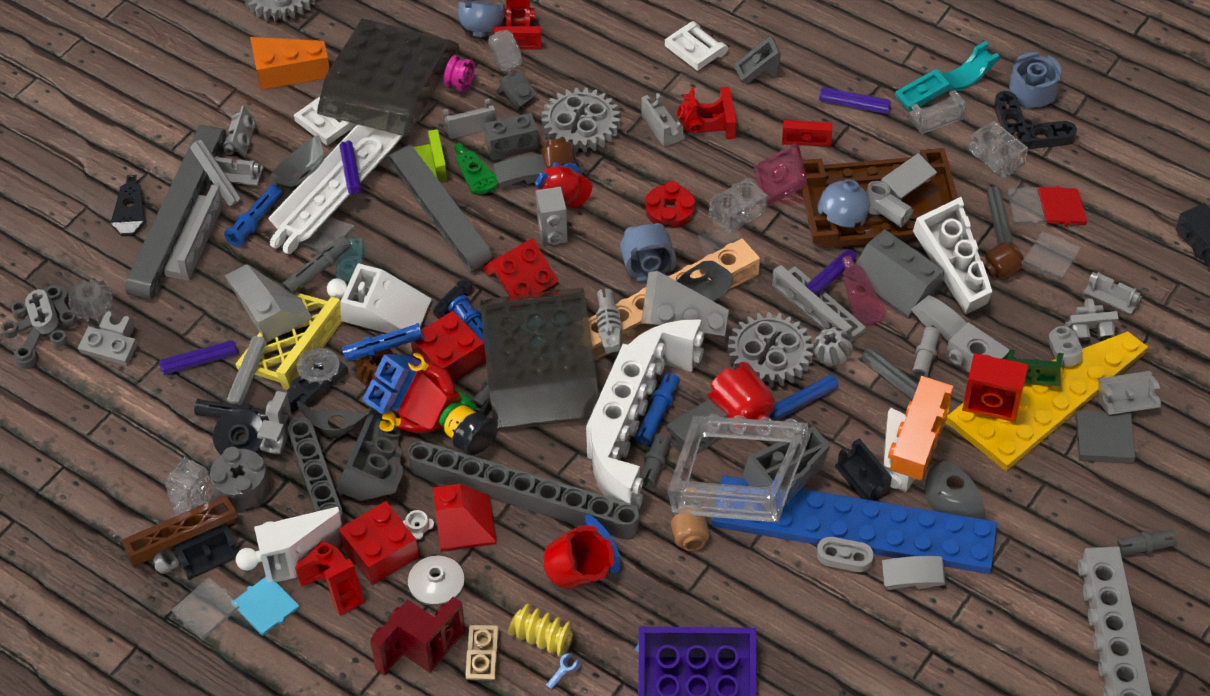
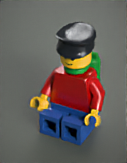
(427, 402)

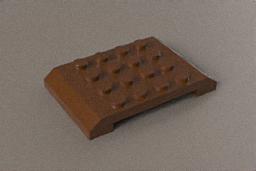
(923, 199)

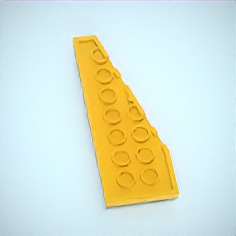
(1047, 407)

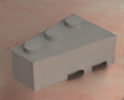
(671, 301)

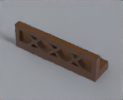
(166, 534)

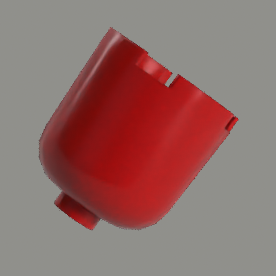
(742, 393)
(578, 557)

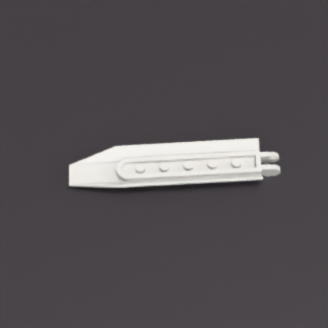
(326, 187)

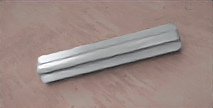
(215, 172)
(247, 370)

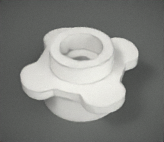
(418, 517)

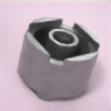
(241, 478)

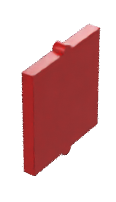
(1062, 205)

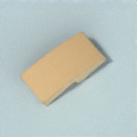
(482, 652)

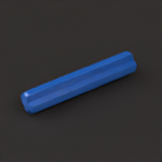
(804, 397)

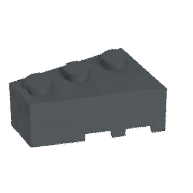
(763, 466)

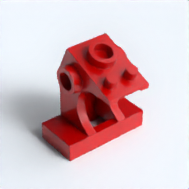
(518, 21)
(696, 116)
(340, 574)

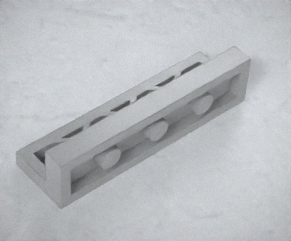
(194, 235)
(815, 308)

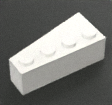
(951, 246)

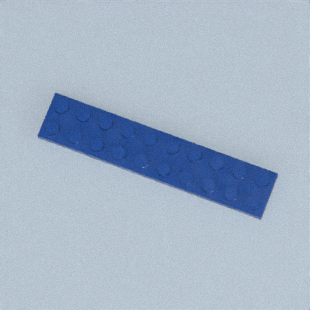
(885, 527)

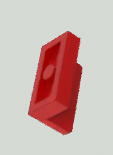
(807, 133)

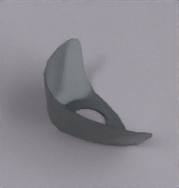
(302, 160)
(713, 288)
(320, 420)
(958, 502)

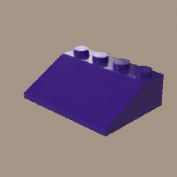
(697, 661)

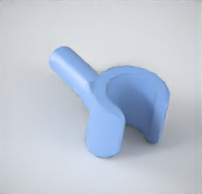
(563, 670)

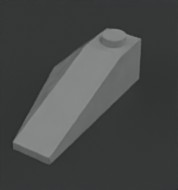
(267, 303)

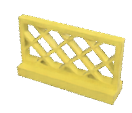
(316, 336)

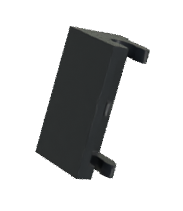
(864, 472)
(206, 551)

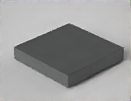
(1104, 437)

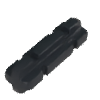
(463, 288)

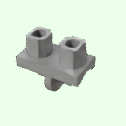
(1092, 317)

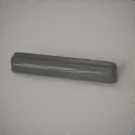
(999, 215)
(890, 372)

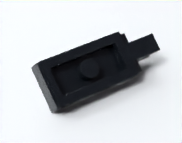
(306, 393)

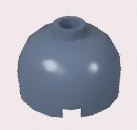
(480, 16)
(844, 203)

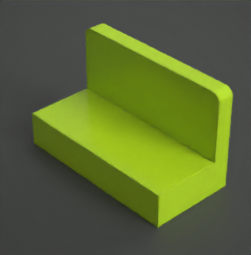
(433, 156)

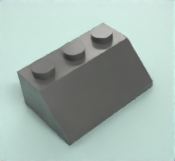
(899, 273)

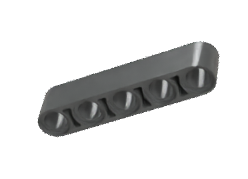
(305, 444)

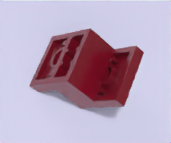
(418, 635)

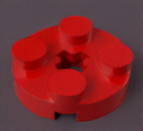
(670, 194)

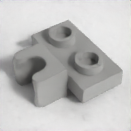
(111, 341)
(276, 429)

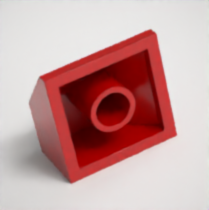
(463, 517)

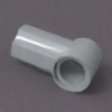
(886, 204)

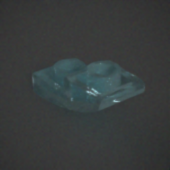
(348, 261)

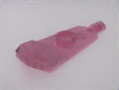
(861, 301)

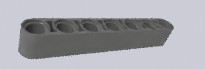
(440, 208)

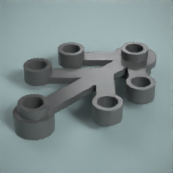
(25, 355)

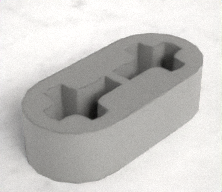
(37, 313)

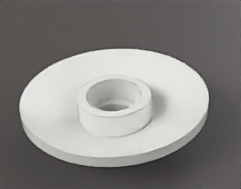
(438, 589)

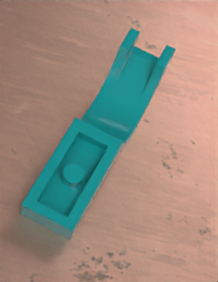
(937, 83)

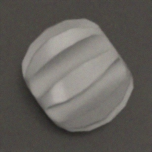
(833, 346)

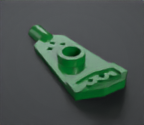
(478, 180)

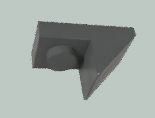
(760, 59)

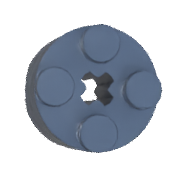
(1035, 80)
(647, 250)

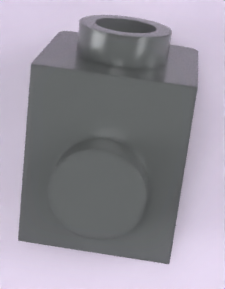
(517, 89)

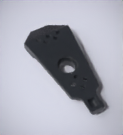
(128, 219)

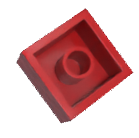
(451, 346)
(994, 387)
(378, 542)

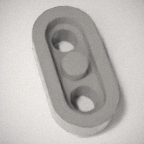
(1065, 341)
(845, 553)

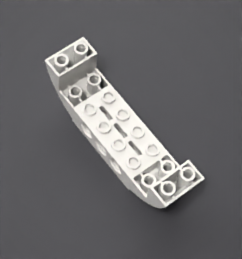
(626, 397)

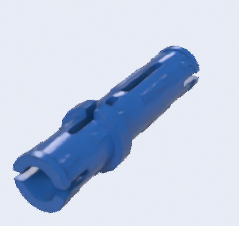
(382, 342)
(661, 400)

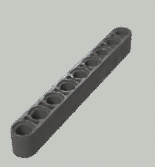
(188, 183)
(513, 481)

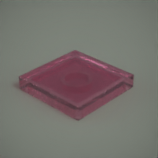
(781, 174)

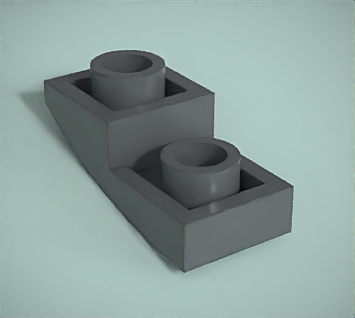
(519, 169)

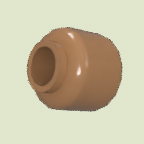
(690, 531)

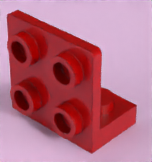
(523, 270)

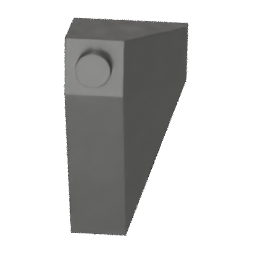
(374, 462)

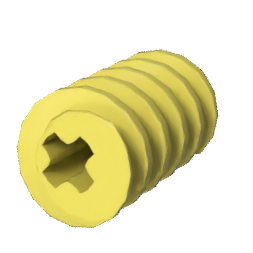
(541, 630)

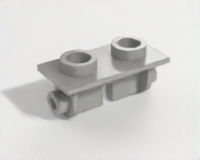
(240, 132)
(242, 171)
(1115, 295)

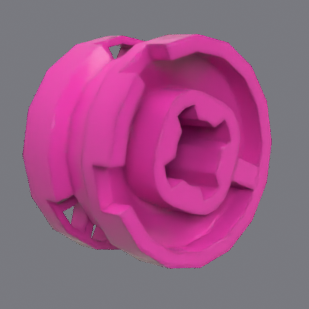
(459, 73)

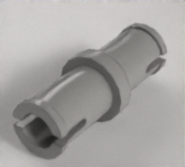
(926, 352)

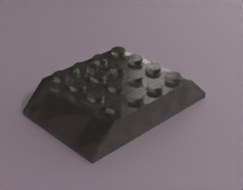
(384, 77)

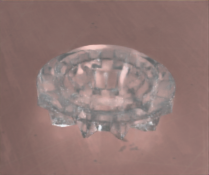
(319, 357)

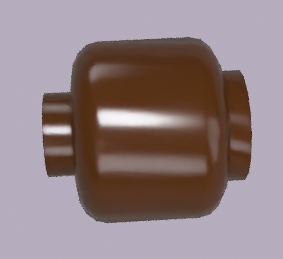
(558, 152)
(1003, 260)

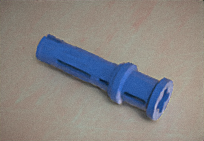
(248, 221)
(468, 314)

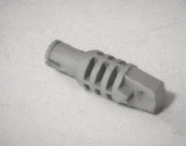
(609, 322)

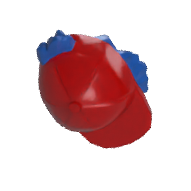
(574, 186)

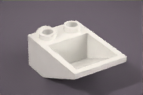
(388, 301)
(289, 541)

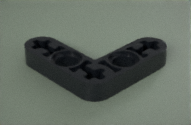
(1063, 131)

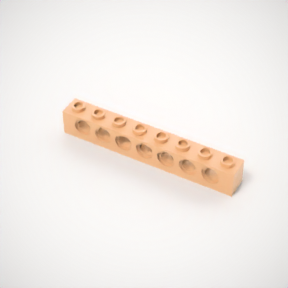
(735, 257)

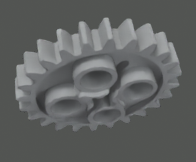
(278, 8)
(567, 120)
(784, 360)

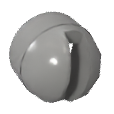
(165, 561)

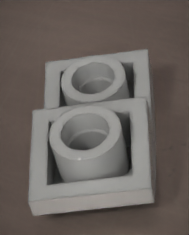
(936, 313)
(913, 571)

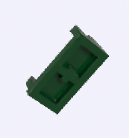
(1042, 372)

